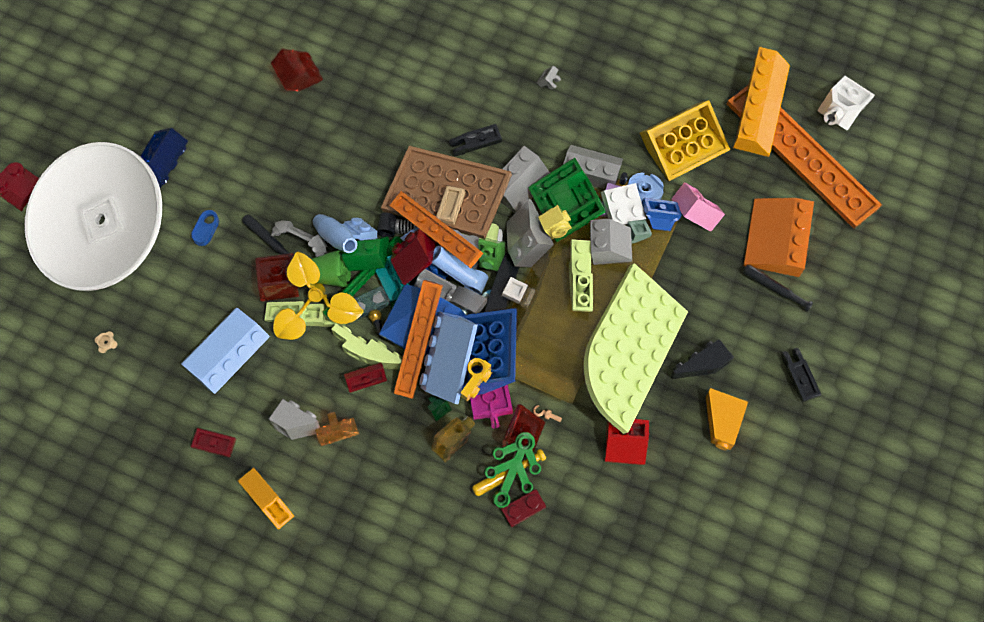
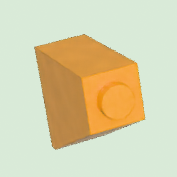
(724, 418)
(266, 498)

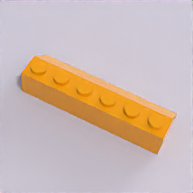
(762, 103)

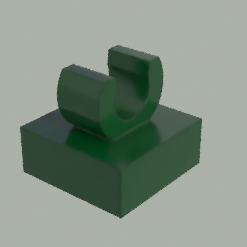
(438, 407)

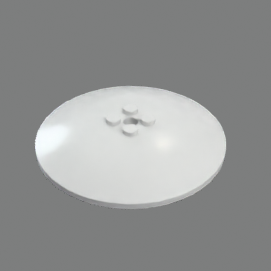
(67, 209)

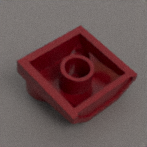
(17, 185)

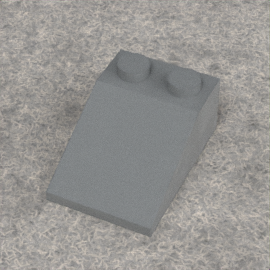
(526, 236)

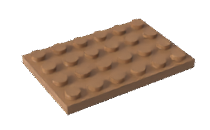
(425, 177)

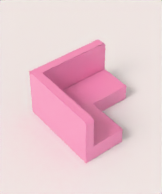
(697, 208)

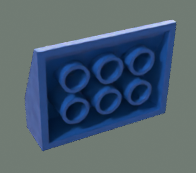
(495, 344)

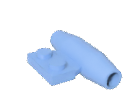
(343, 235)

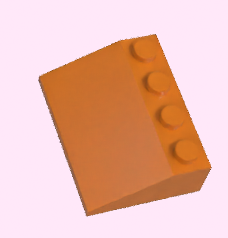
(779, 235)

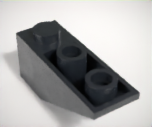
(707, 362)

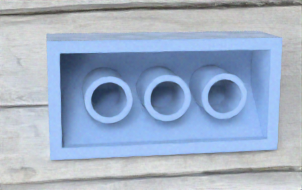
(225, 350)

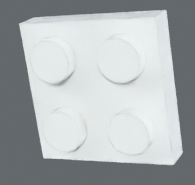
(623, 204)

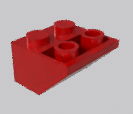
(627, 447)

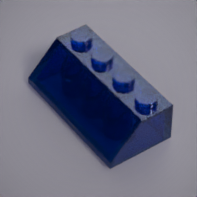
(163, 152)

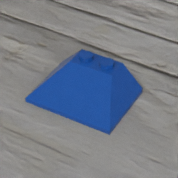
(401, 316)

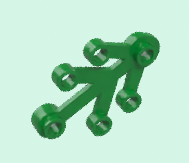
(515, 466)

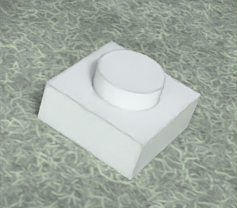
(514, 290)

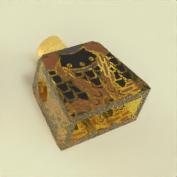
(452, 437)

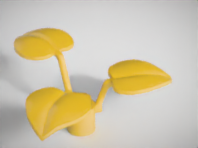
(303, 272)

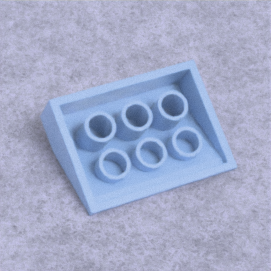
(448, 356)

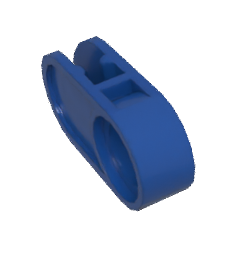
(202, 231)

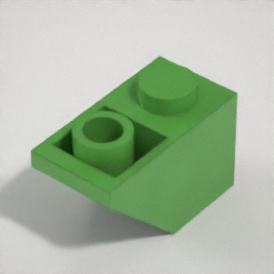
(493, 253)

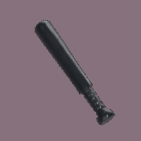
(262, 233)
(775, 286)

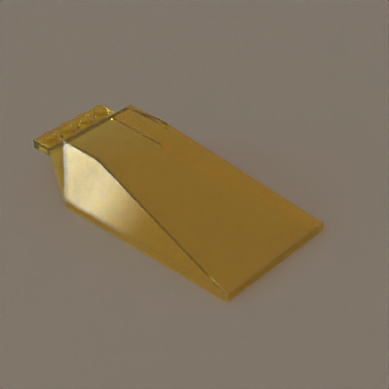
(551, 335)

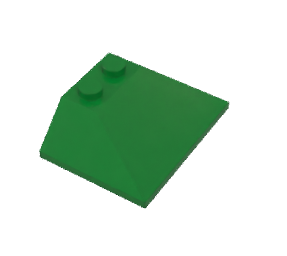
(571, 192)

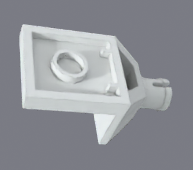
(845, 103)

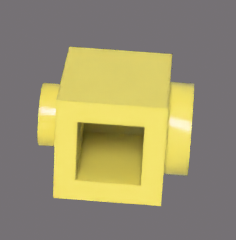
(555, 222)

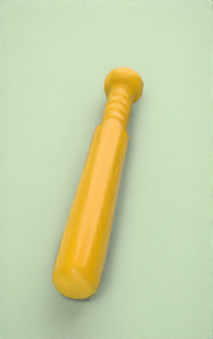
(488, 484)

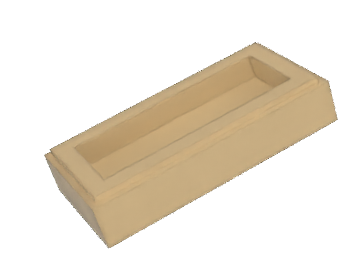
(450, 204)

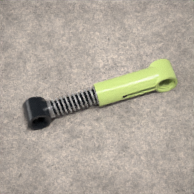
(389, 225)

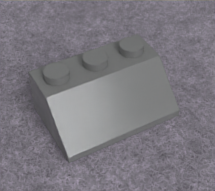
(597, 166)
(525, 170)

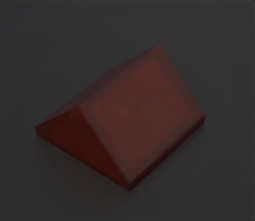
(523, 421)

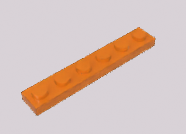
(436, 229)
(418, 339)

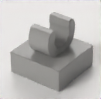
(548, 76)

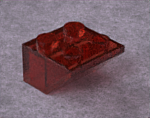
(296, 69)

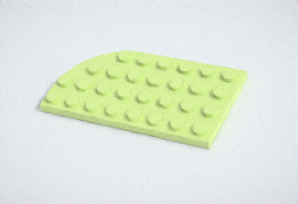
(630, 346)

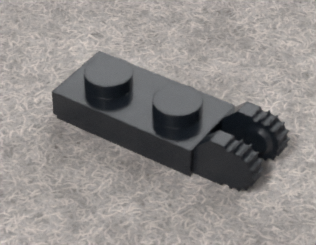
(476, 139)
(801, 376)

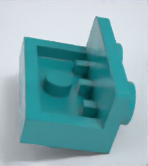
(390, 280)

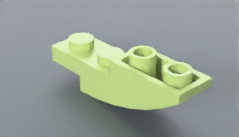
(580, 276)
(369, 353)

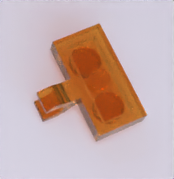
(336, 430)

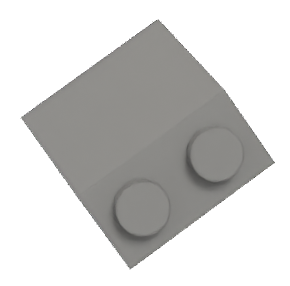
(610, 242)

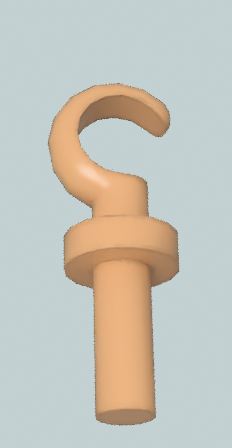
(548, 414)

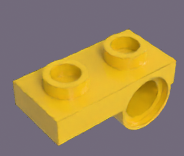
(471, 388)

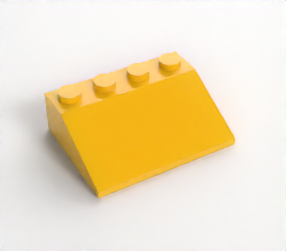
(685, 140)

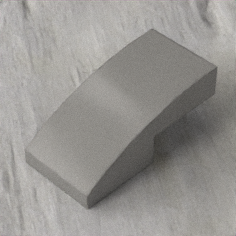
(468, 300)

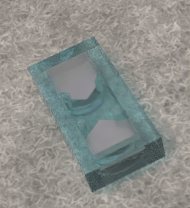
(373, 300)

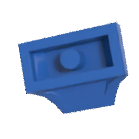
(661, 213)

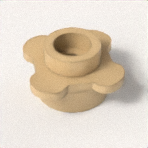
(108, 336)

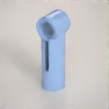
(469, 277)

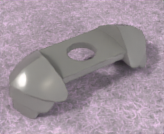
(316, 242)

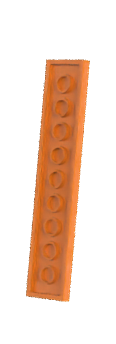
(817, 167)

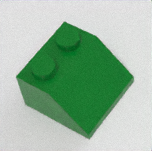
(368, 254)

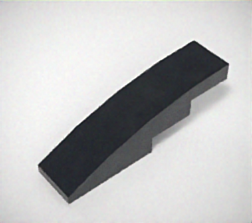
(506, 270)

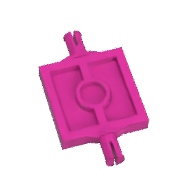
(492, 405)

